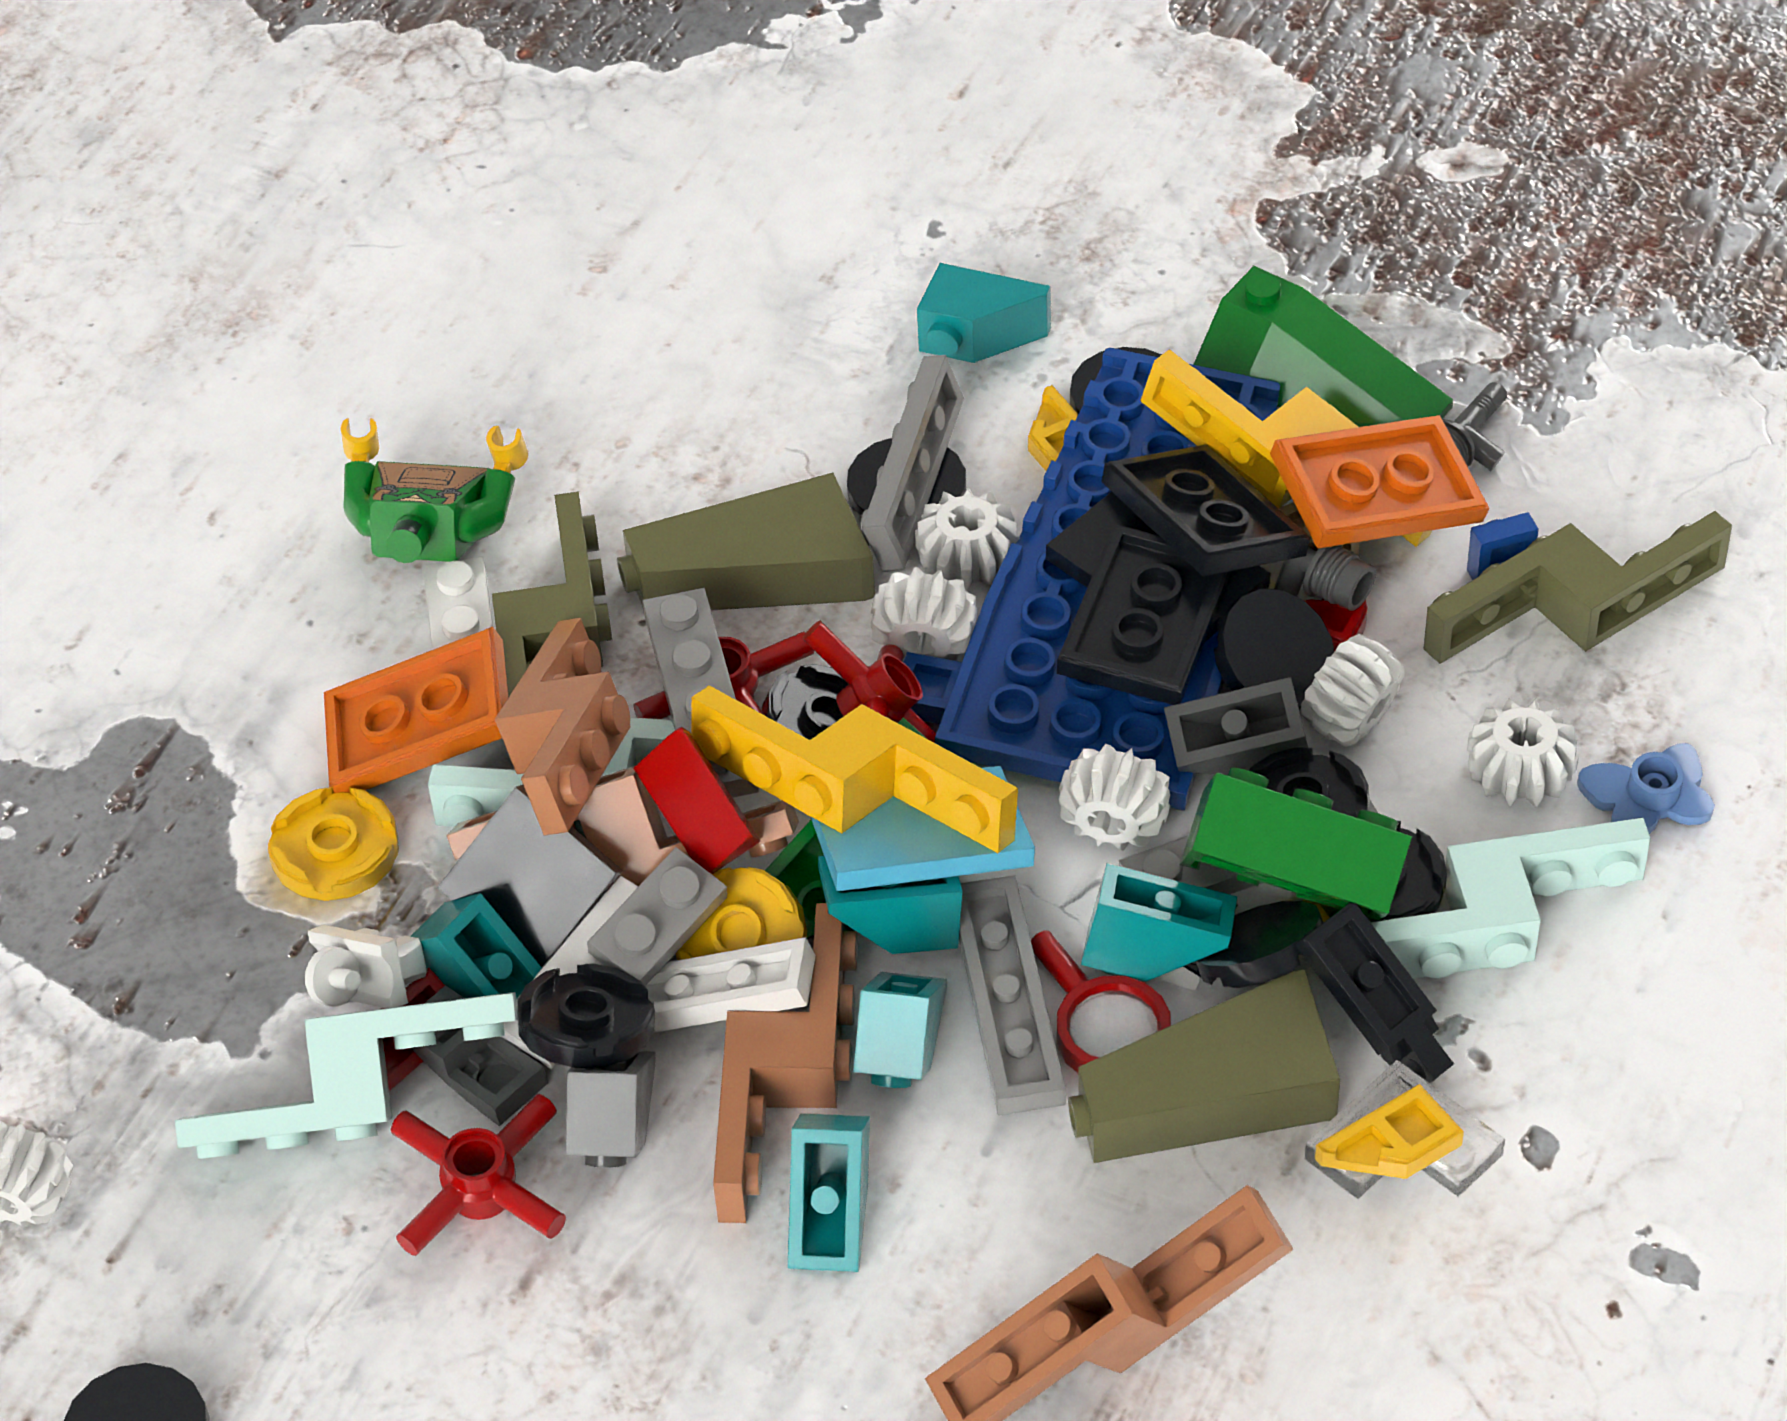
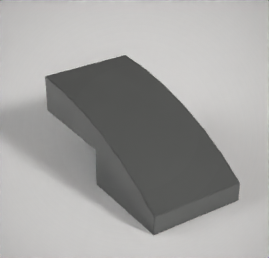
(483, 1071)

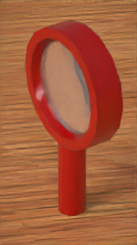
(1099, 1011)

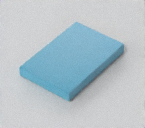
(909, 846)

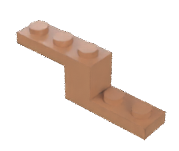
(563, 725)
(628, 829)
(783, 1064)
(1111, 1311)

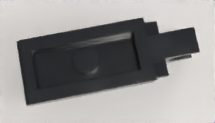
(1376, 991)

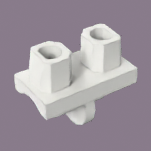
(362, 967)

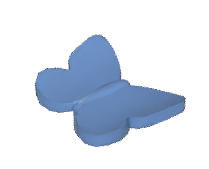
(1652, 789)

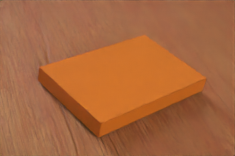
(1378, 481)
(415, 712)

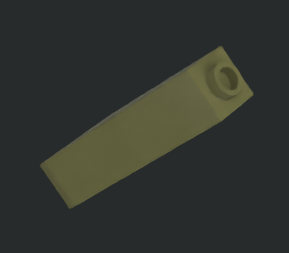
(755, 550)
(1212, 1076)

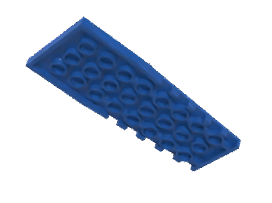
(1007, 695)

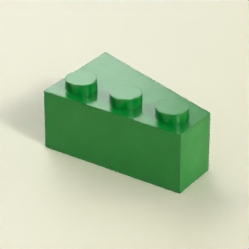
(1297, 843)

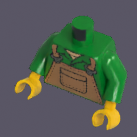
(427, 508)

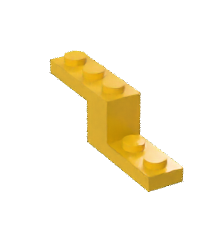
(1239, 437)
(854, 769)

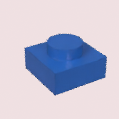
(1499, 541)
(936, 680)

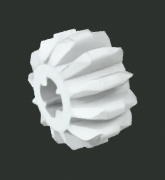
(965, 537)
(924, 614)
(1352, 690)
(1522, 752)
(1114, 797)
(31, 1176)

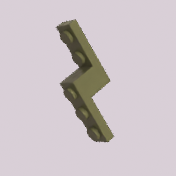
(1576, 586)
(529, 615)

